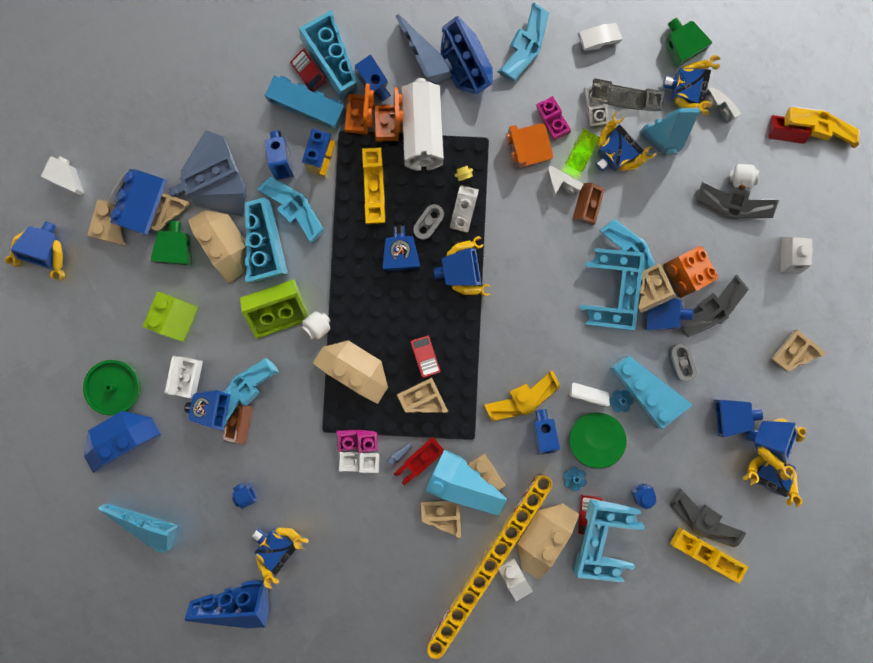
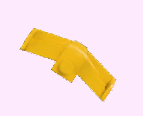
(822, 124)
(523, 399)

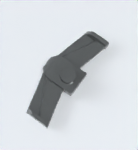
(736, 202)
(715, 309)
(705, 521)

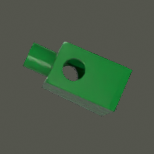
(686, 41)
(172, 246)

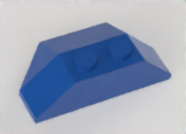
(467, 57)
(117, 437)

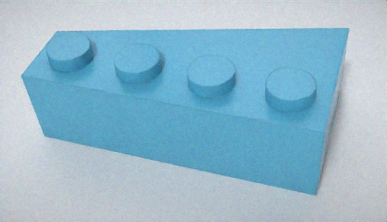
(327, 49)
(262, 242)
(652, 394)

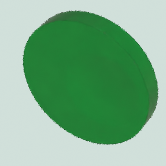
(111, 387)
(598, 440)

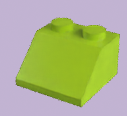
(170, 316)

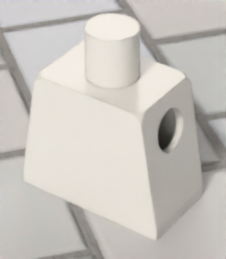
(795, 254)

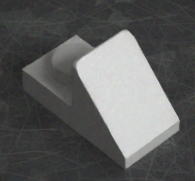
(557, 178)
(515, 579)

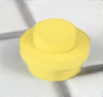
(464, 173)

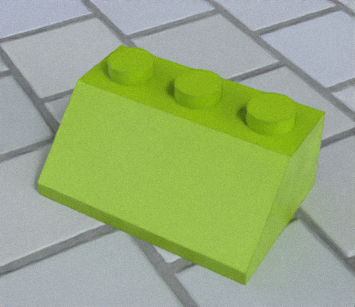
(274, 308)

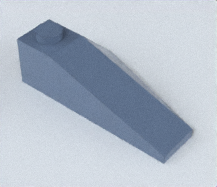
(430, 60)

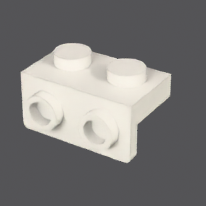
(183, 376)

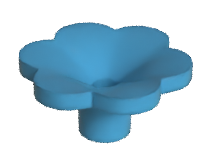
(616, 401)
(570, 477)

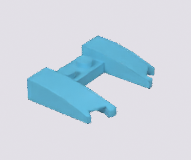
(626, 314)
(601, 516)

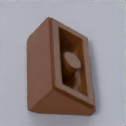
(588, 203)
(238, 425)

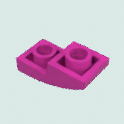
(553, 118)
(357, 439)

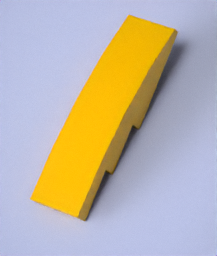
(709, 555)

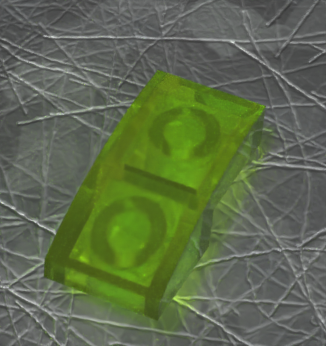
(582, 150)

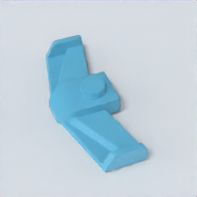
(526, 43)
(293, 206)
(627, 241)
(244, 385)

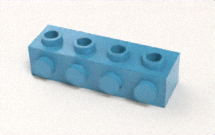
(305, 102)

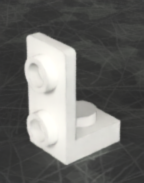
(464, 208)

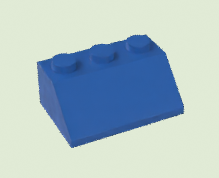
(138, 201)

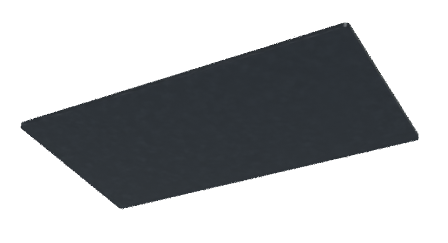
(391, 308)

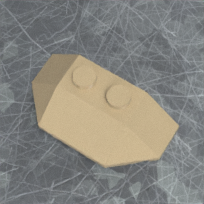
(221, 243)
(354, 369)
(545, 538)

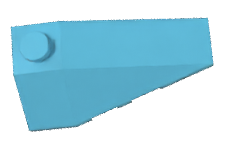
(149, 530)

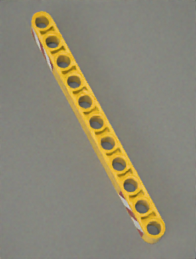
(477, 591)

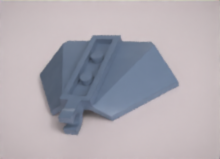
(212, 177)

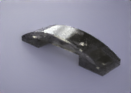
(627, 97)

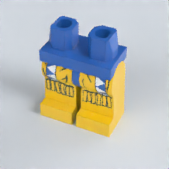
(317, 149)

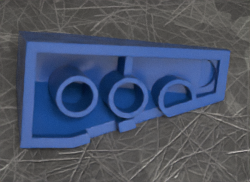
(237, 607)

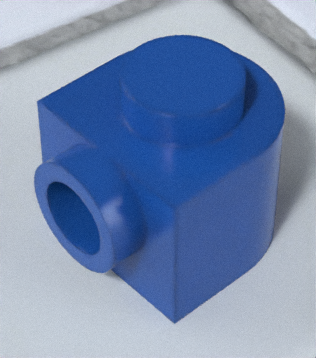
(244, 495)
(644, 496)

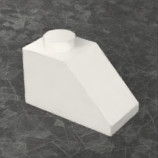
(62, 174)

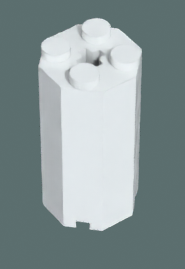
(422, 125)

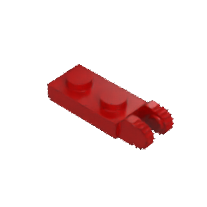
(420, 459)

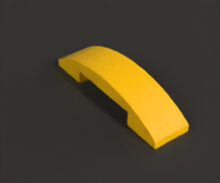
(373, 185)

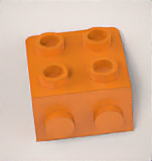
(359, 112)
(389, 119)
(529, 145)
(691, 271)

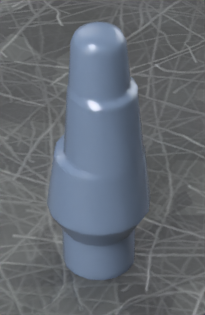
(398, 455)

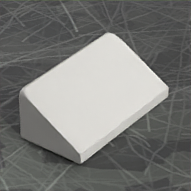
(589, 394)

